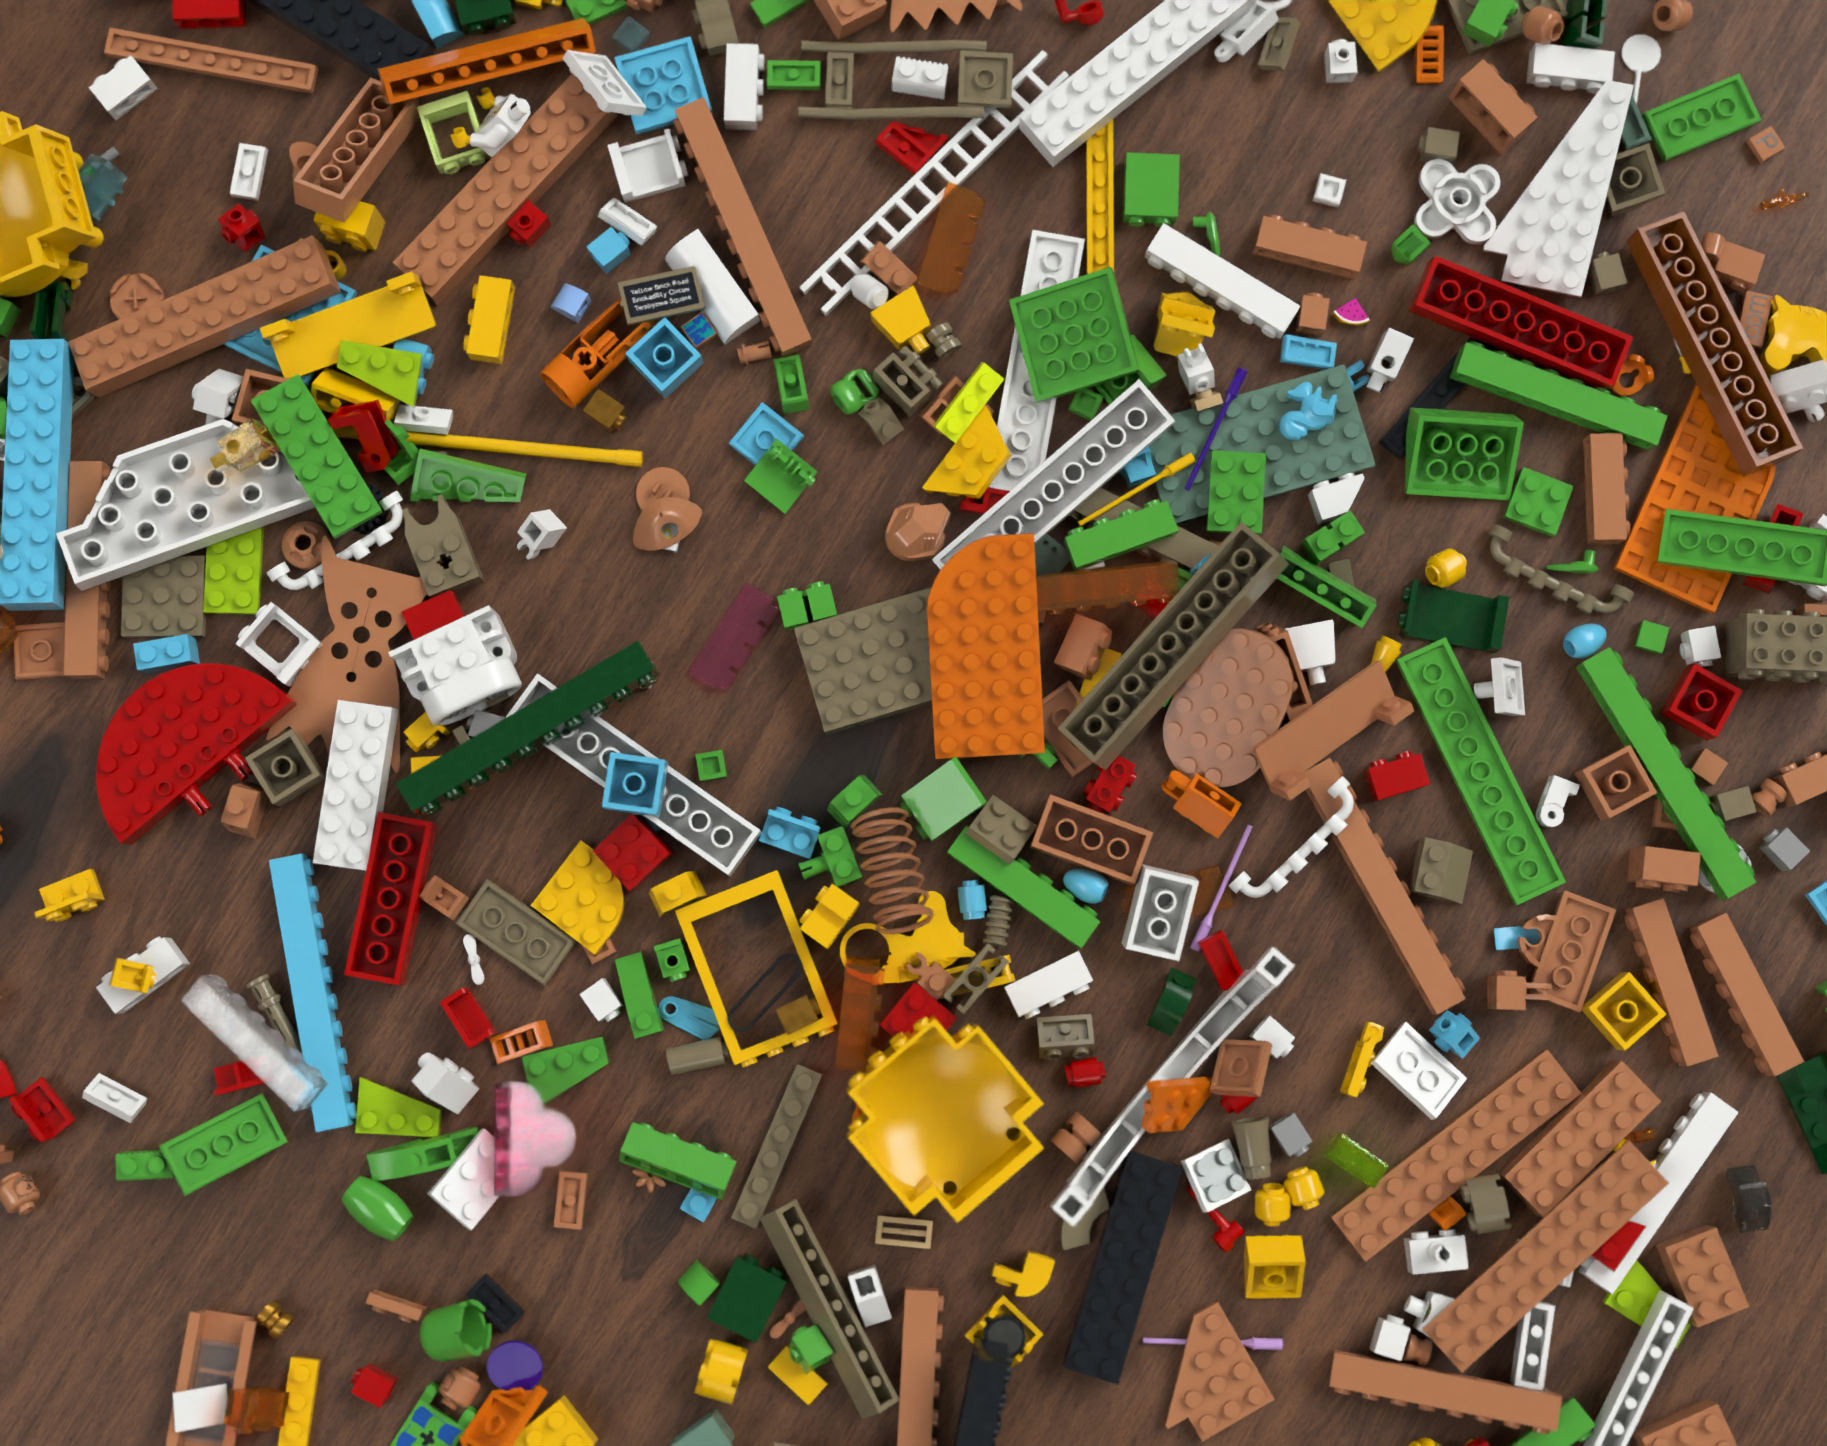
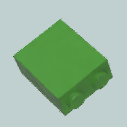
(1150, 189)

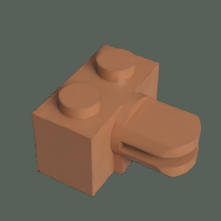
(1509, 991)

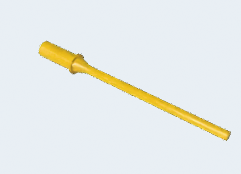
(1169, 470)

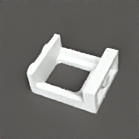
(298, 659)

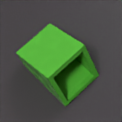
(942, 800)

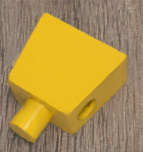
(903, 321)

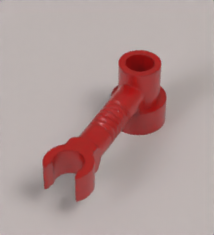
(1227, 1232)

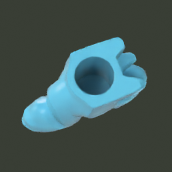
(1313, 415)

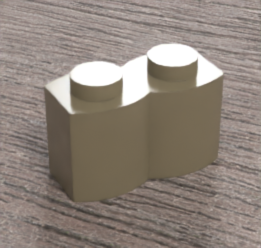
(716, 25)

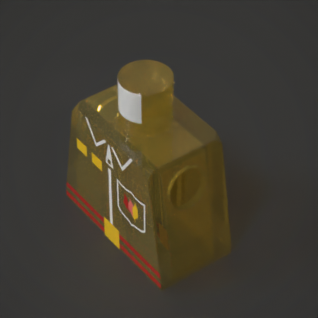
(245, 447)

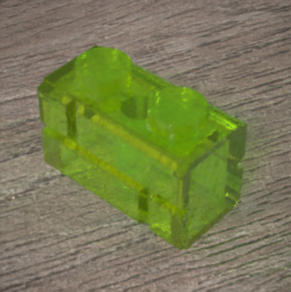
(1355, 1160)

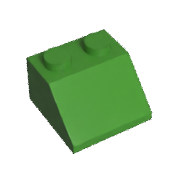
(1149, 375)

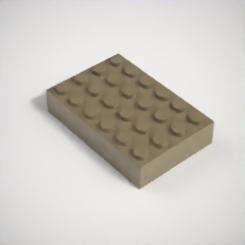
(869, 661)

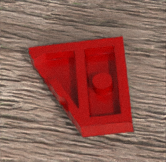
(910, 145)

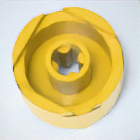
(721, 1371)

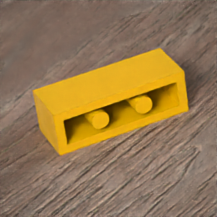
(489, 319)
(337, 390)

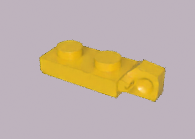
(1361, 1059)

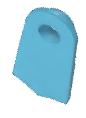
(690, 1017)

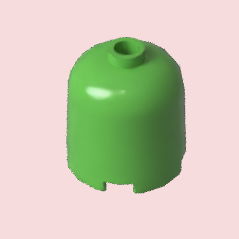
(455, 1331)

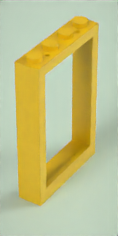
(731, 897)

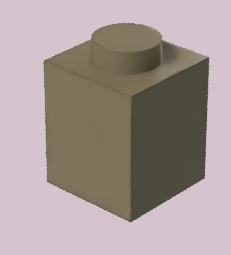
(1438, 145)
(1606, 274)
(1732, 804)

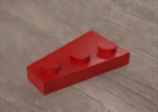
(1618, 1245)

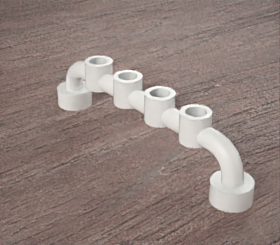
(358, 549)
(1297, 860)

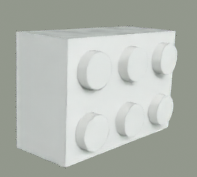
(1160, 912)

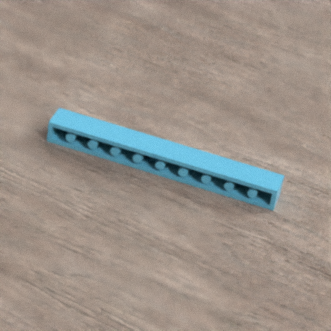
(311, 988)

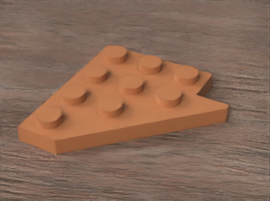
(1215, 1377)

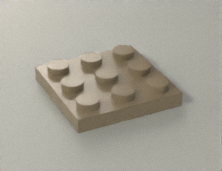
(165, 599)

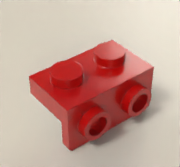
(42, 1111)

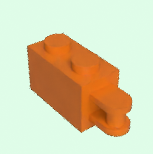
(1201, 802)

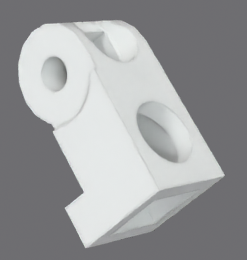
(1551, 805)

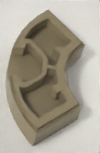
(1079, 1234)

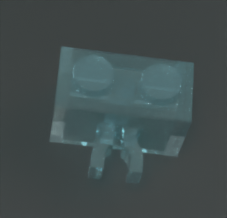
(100, 184)

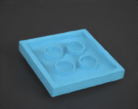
(663, 80)

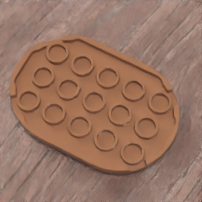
(1228, 708)

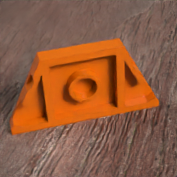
(1174, 1103)
(502, 1417)

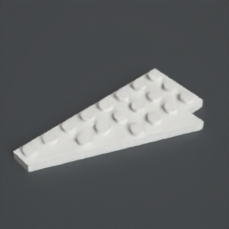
(1559, 214)

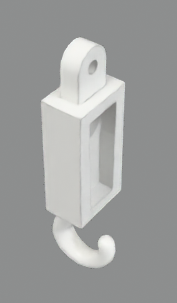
(1248, 29)

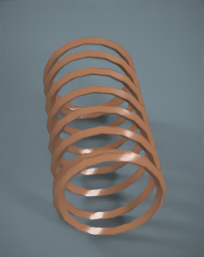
(909, 909)

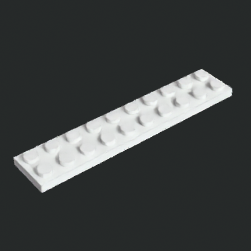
(1021, 419)

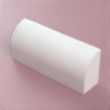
(723, 299)

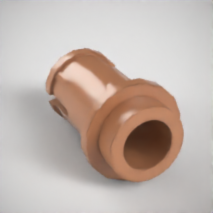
(754, 352)

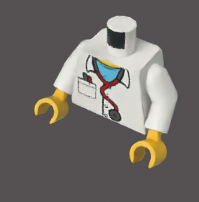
(499, 125)

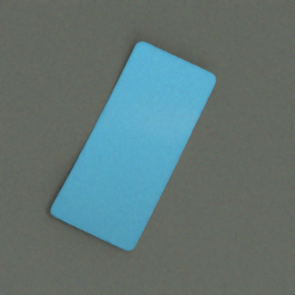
(1507, 937)

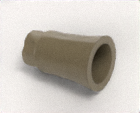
(1253, 1145)

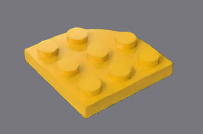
(583, 899)

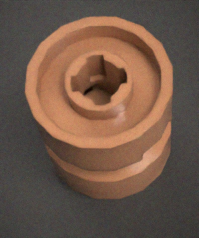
(1076, 1137)

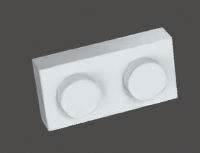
(248, 171)
(114, 1098)

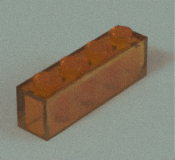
(858, 1012)

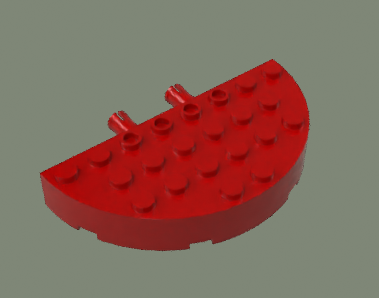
(177, 738)

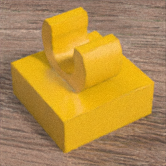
(74, 272)

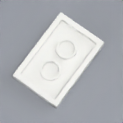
(604, 83)
(1418, 1070)
(468, 1184)

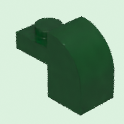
(1172, 1002)

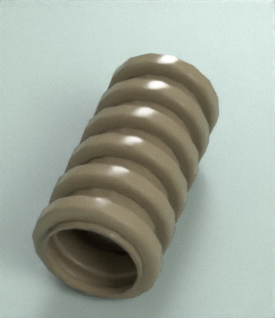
(998, 921)

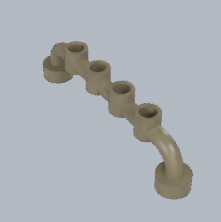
(1539, 579)

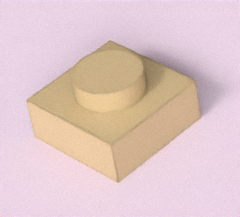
(1206, 400)

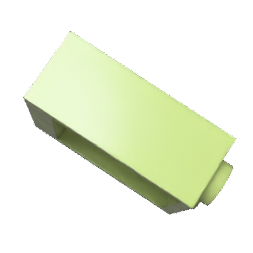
(444, 109)

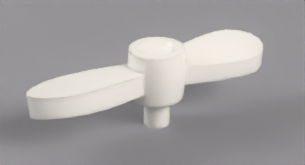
(471, 947)

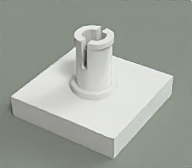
(1505, 687)

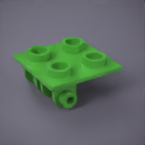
(780, 476)

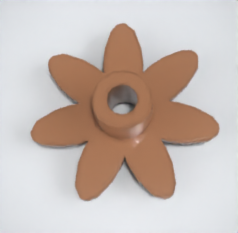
(651, 1181)

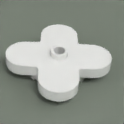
(1472, 190)

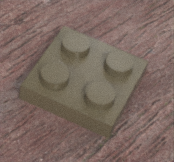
(1001, 829)

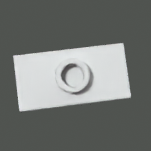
(627, 221)
(424, 419)

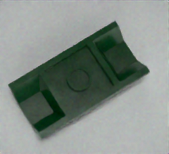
(1807, 1096)

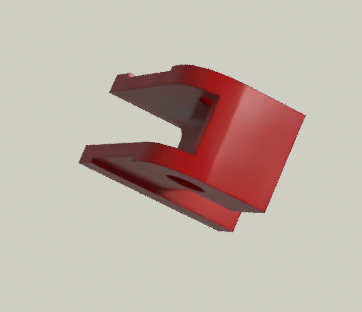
(372, 433)

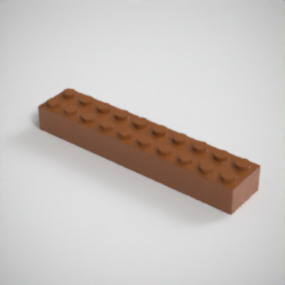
(1714, 344)

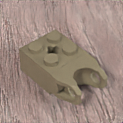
(435, 544)

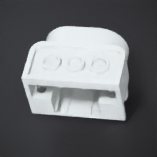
(460, 666)

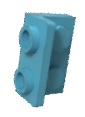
(790, 833)

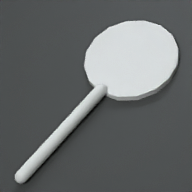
(1640, 55)

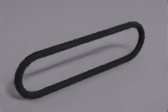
(757, 984)

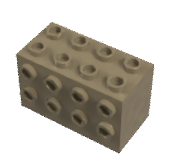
(1777, 646)

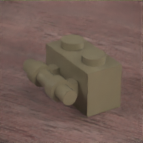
(902, 384)

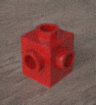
(241, 228)

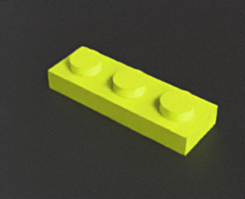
(968, 402)

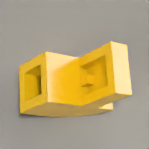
(1032, 1277)

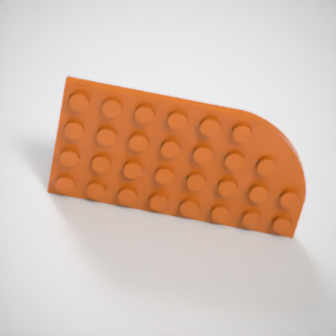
(1697, 478)
(986, 650)

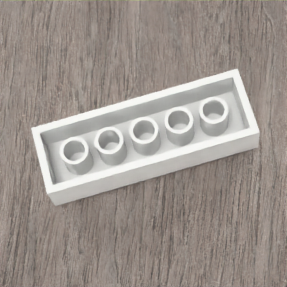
(355, 783)

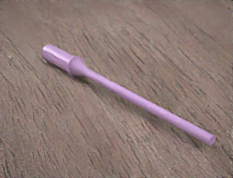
(1206, 923)
(1253, 1343)

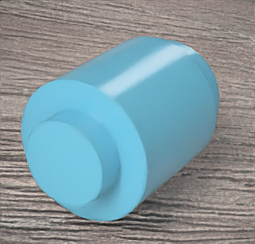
(972, 899)

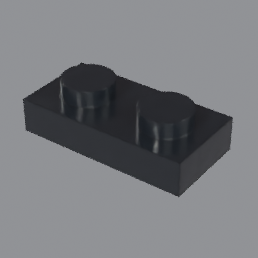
(498, 1303)

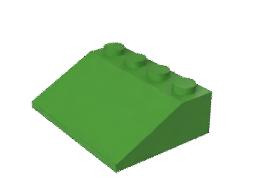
(1461, 453)

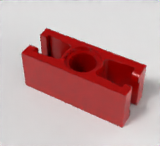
(209, 13)

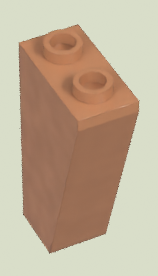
(1300, 698)

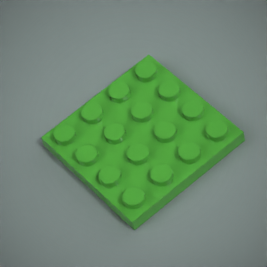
(1074, 335)

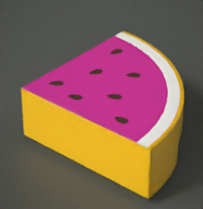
(1351, 314)

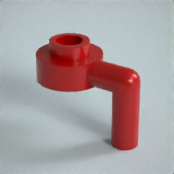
(1087, 13)

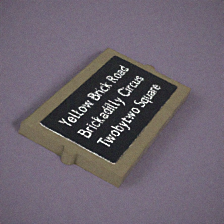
(661, 295)

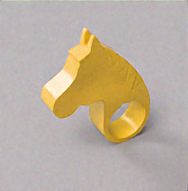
(1792, 334)
(936, 941)

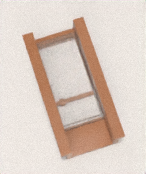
(213, 1354)

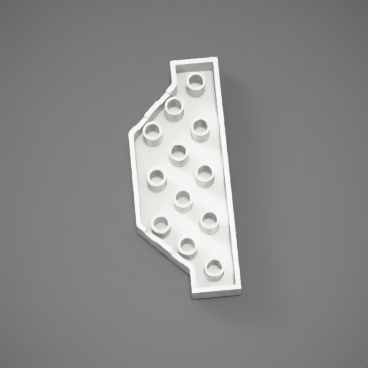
(175, 502)

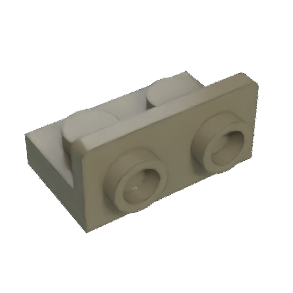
(1065, 1037)

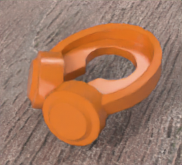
(1644, 376)

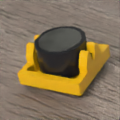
(1007, 1325)

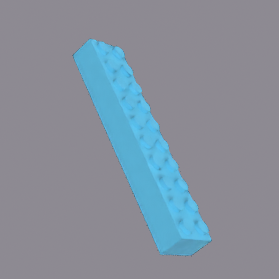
(36, 474)

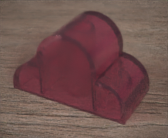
(526, 1138)

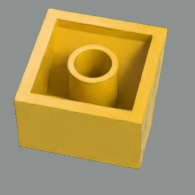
(1273, 1266)

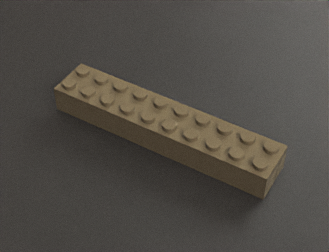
(1173, 646)

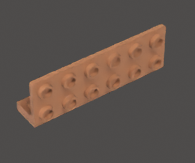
(1326, 728)

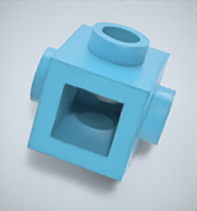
(1454, 1033)

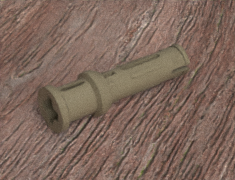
(269, 1003)

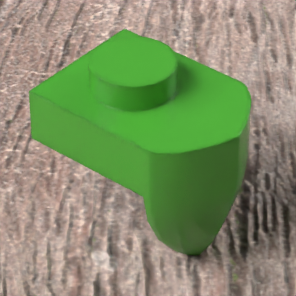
(1409, 246)

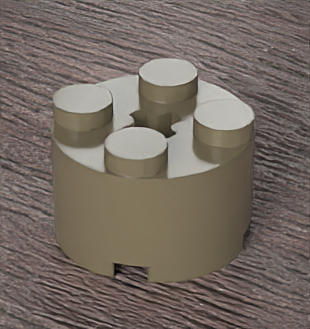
(1486, 1204)

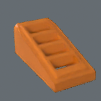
(1436, 33)
(537, 1035)

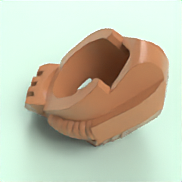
(917, 531)

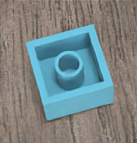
(664, 358)
(635, 784)

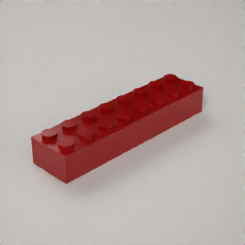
(1520, 323)

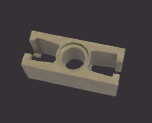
(974, 966)

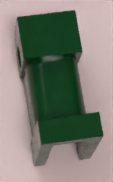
(50, 311)

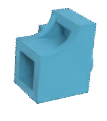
(1139, 469)

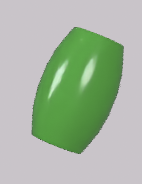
(377, 1208)

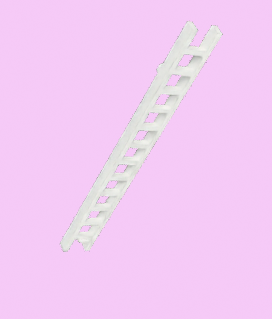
(916, 181)

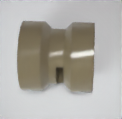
(943, 340)

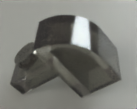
(1751, 1200)

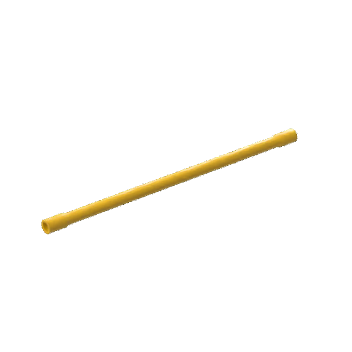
(619, 456)

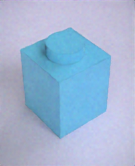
(609, 249)

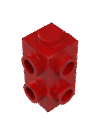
(1105, 792)

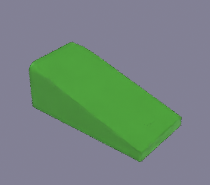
(791, 384)

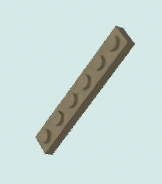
(776, 1146)

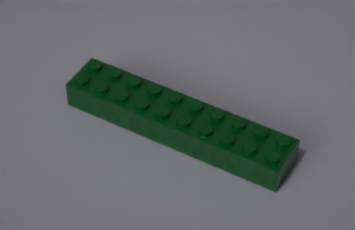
(528, 729)

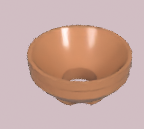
(308, 558)

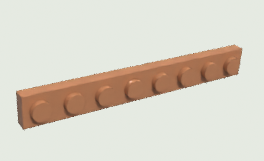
(211, 60)

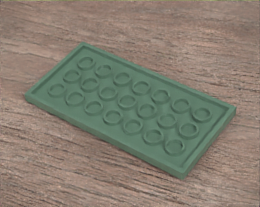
(1253, 427)

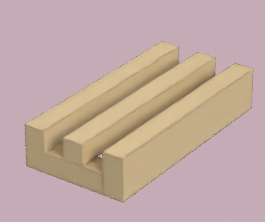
(903, 1220)

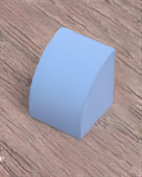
(571, 302)

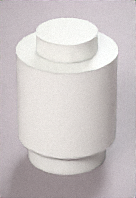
(869, 291)

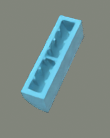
(439, 21)

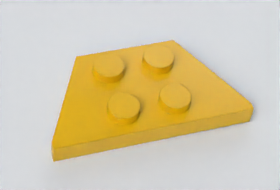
(972, 460)

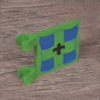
(430, 1425)

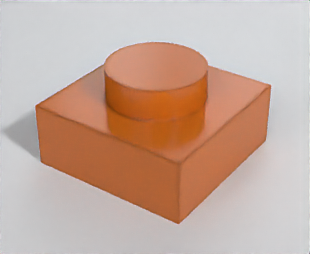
(1447, 1213)

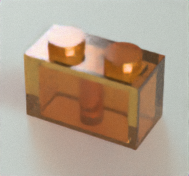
(256, 1409)

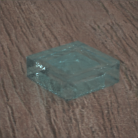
(631, 35)

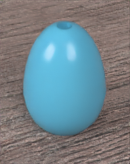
(1584, 640)
(1086, 885)

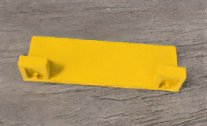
(369, 319)

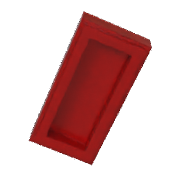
(1221, 959)

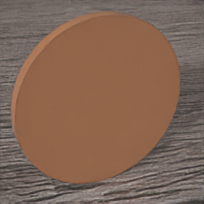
(659, 484)

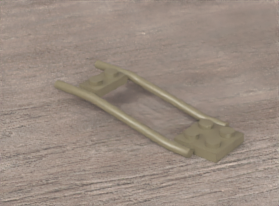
(983, 79)

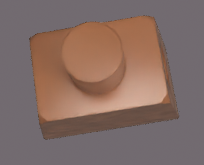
(244, 809)

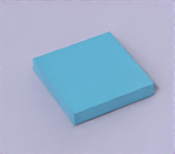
(760, 433)

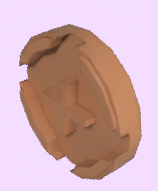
(133, 294)

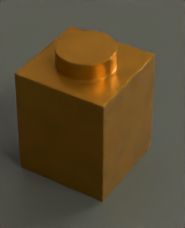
(606, 412)
(798, 1014)

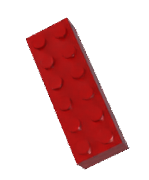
(391, 899)

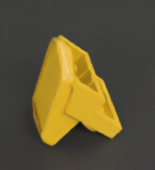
(1182, 322)

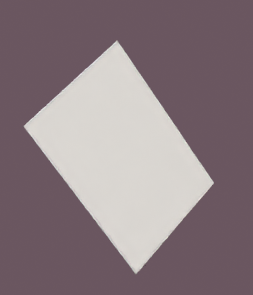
(199, 1407)

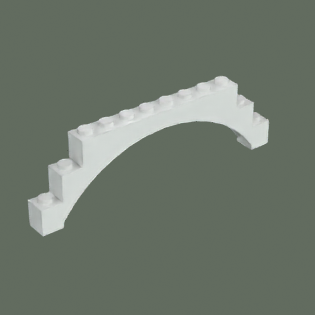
(1183, 1061)

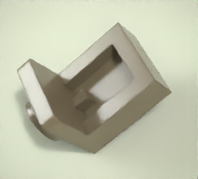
(881, 420)

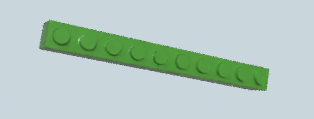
(1674, 783)

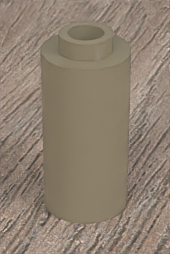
(697, 1055)

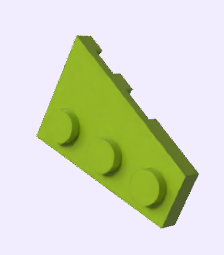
(384, 368)
(392, 1113)
(1635, 1296)

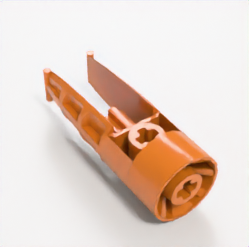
(569, 378)

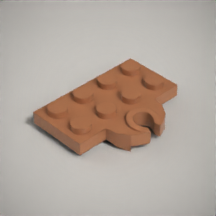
(1567, 948)

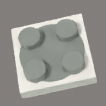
(1216, 1175)

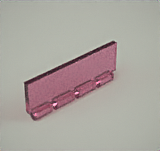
(728, 640)

